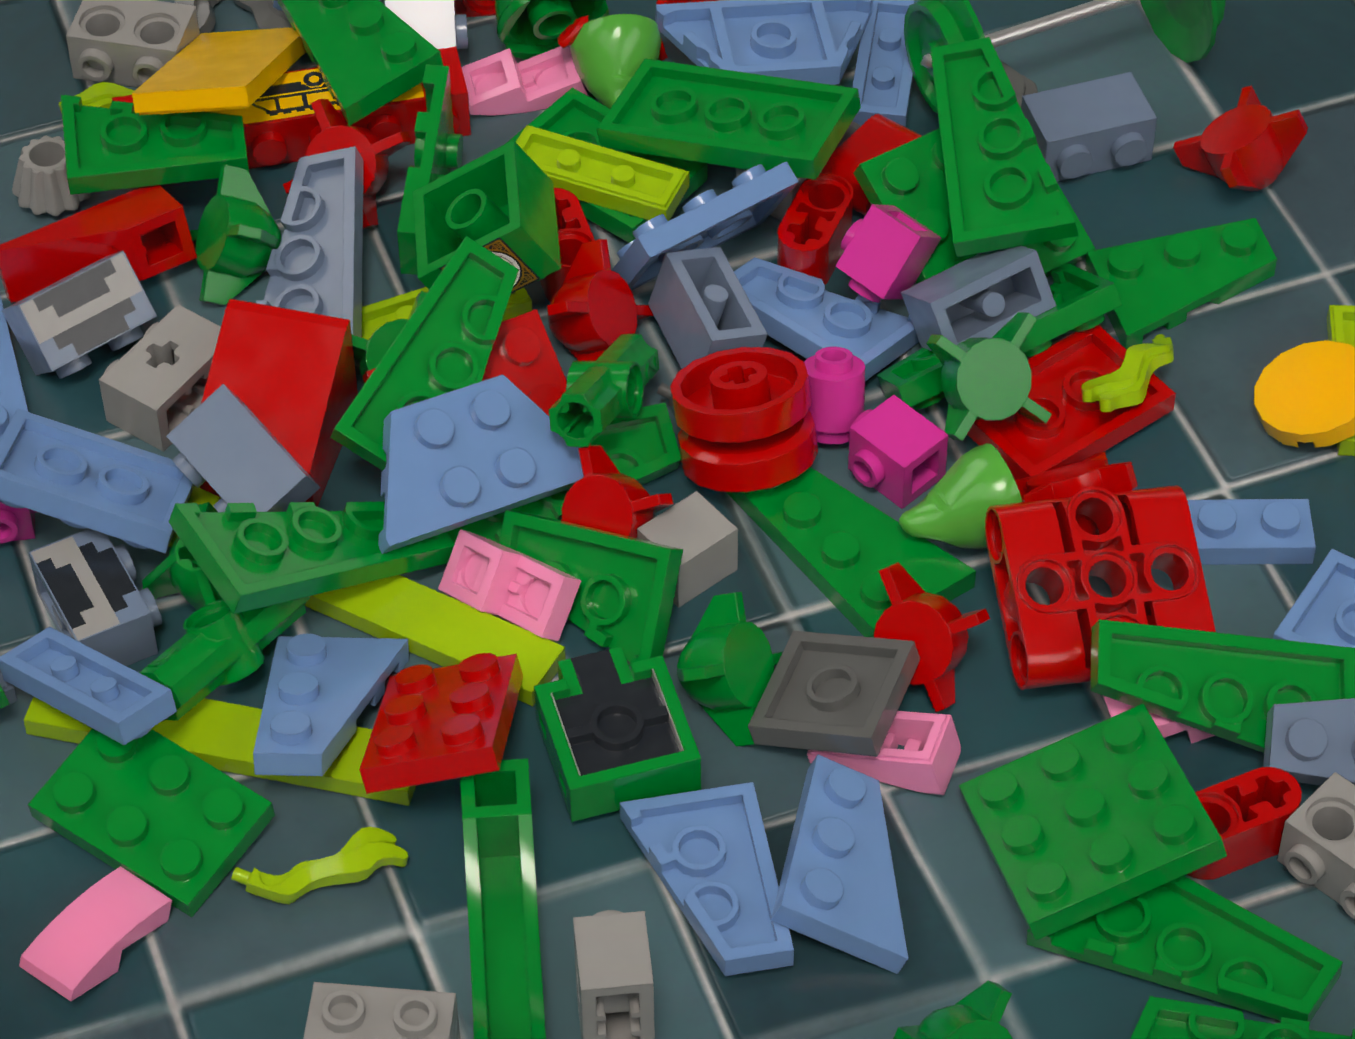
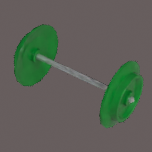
(1181, 25)

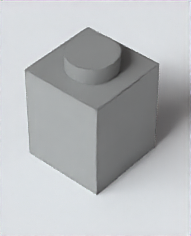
(706, 540)

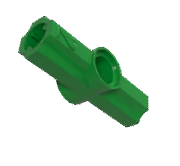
(604, 390)
(219, 649)

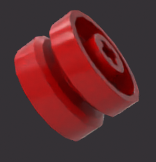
(744, 419)

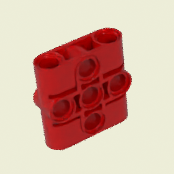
(1047, 547)

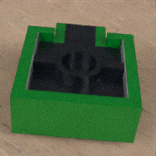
(615, 732)

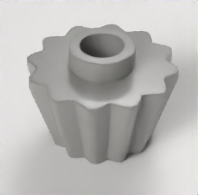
(42, 178)

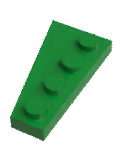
(846, 542)
(295, 553)
(1215, 678)

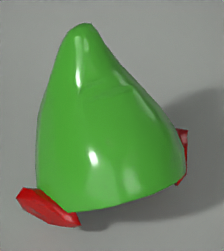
(611, 51)
(959, 501)

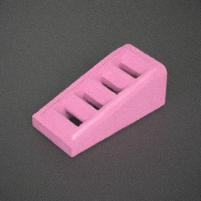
(924, 763)

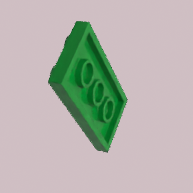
(729, 117)

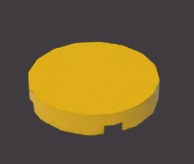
(1309, 394)

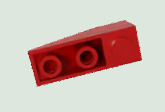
(141, 223)

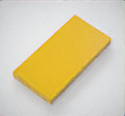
(220, 72)

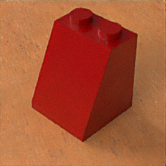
(292, 375)

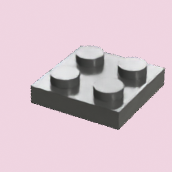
(834, 693)

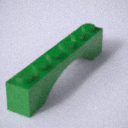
(502, 904)

